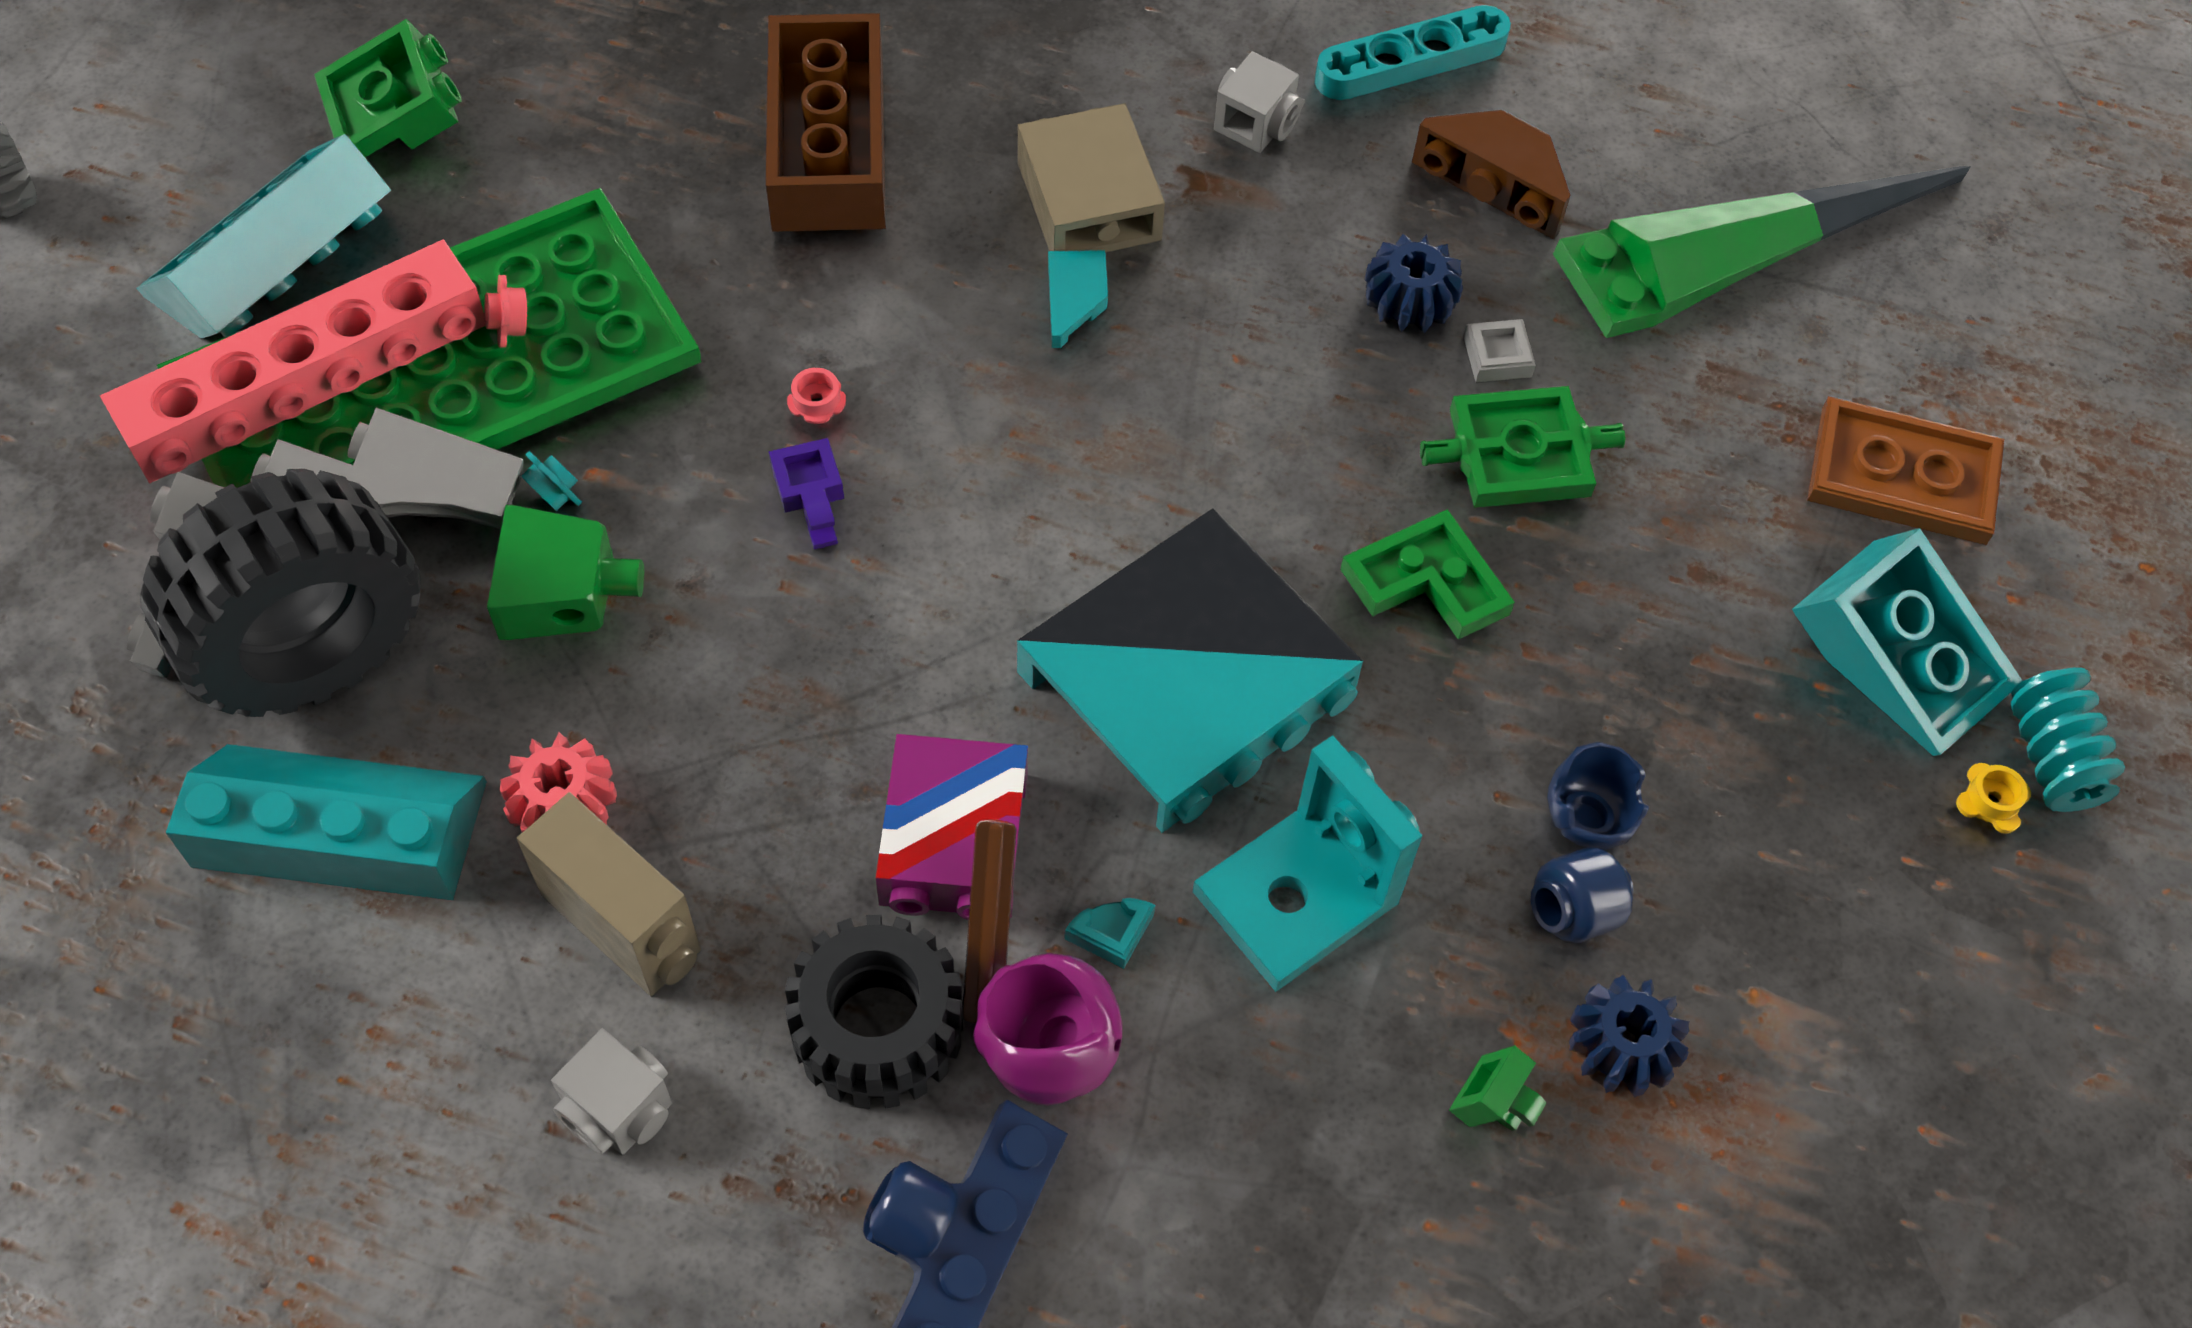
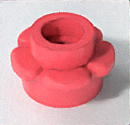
(815, 384)

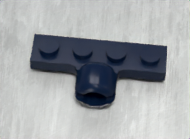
(967, 1230)

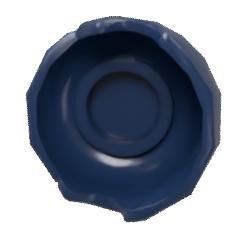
(1597, 796)

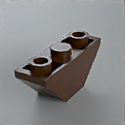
(1498, 164)

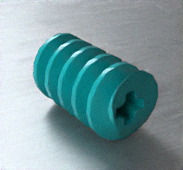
(2063, 739)

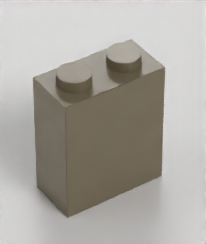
(1090, 181)
(611, 894)

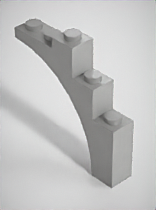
(400, 463)

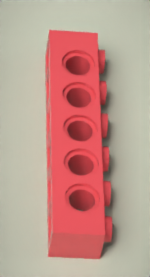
(295, 360)

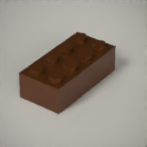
(825, 123)

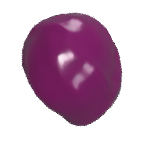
(1049, 1028)

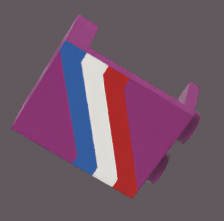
(931, 815)

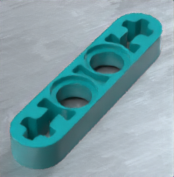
(1353, 70)

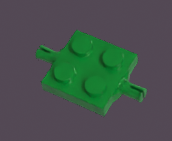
(1522, 446)

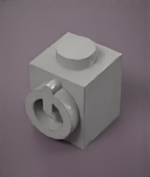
(1257, 102)
(612, 1095)

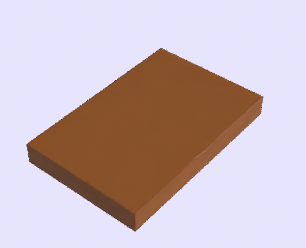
(1907, 470)

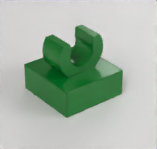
(1498, 1092)

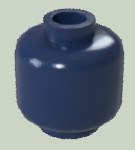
(1582, 895)

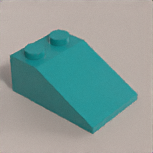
(1909, 640)

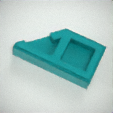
(1075, 290)

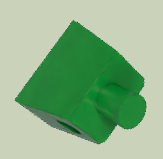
(555, 575)

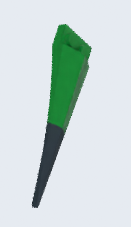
(1670, 260)

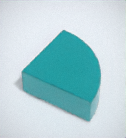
(1111, 929)

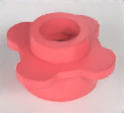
(506, 311)

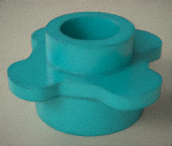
(551, 481)

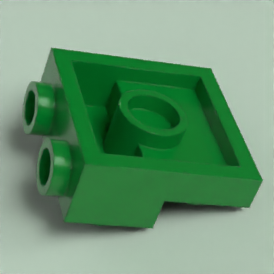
(390, 90)

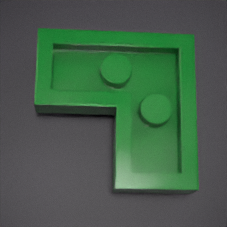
(1433, 560)

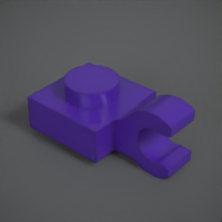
(809, 481)

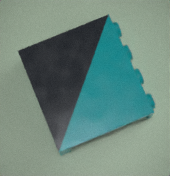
(1193, 665)

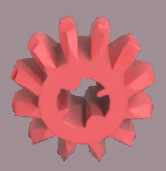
(550, 775)

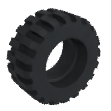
(280, 592)

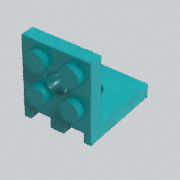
(1340, 850)

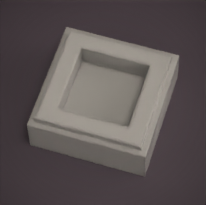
(1499, 350)

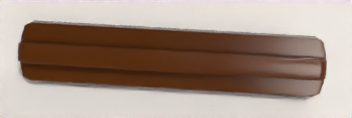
(988, 909)

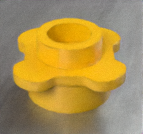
(2002, 784)

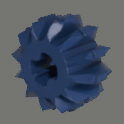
(1413, 283)
(1656, 1041)

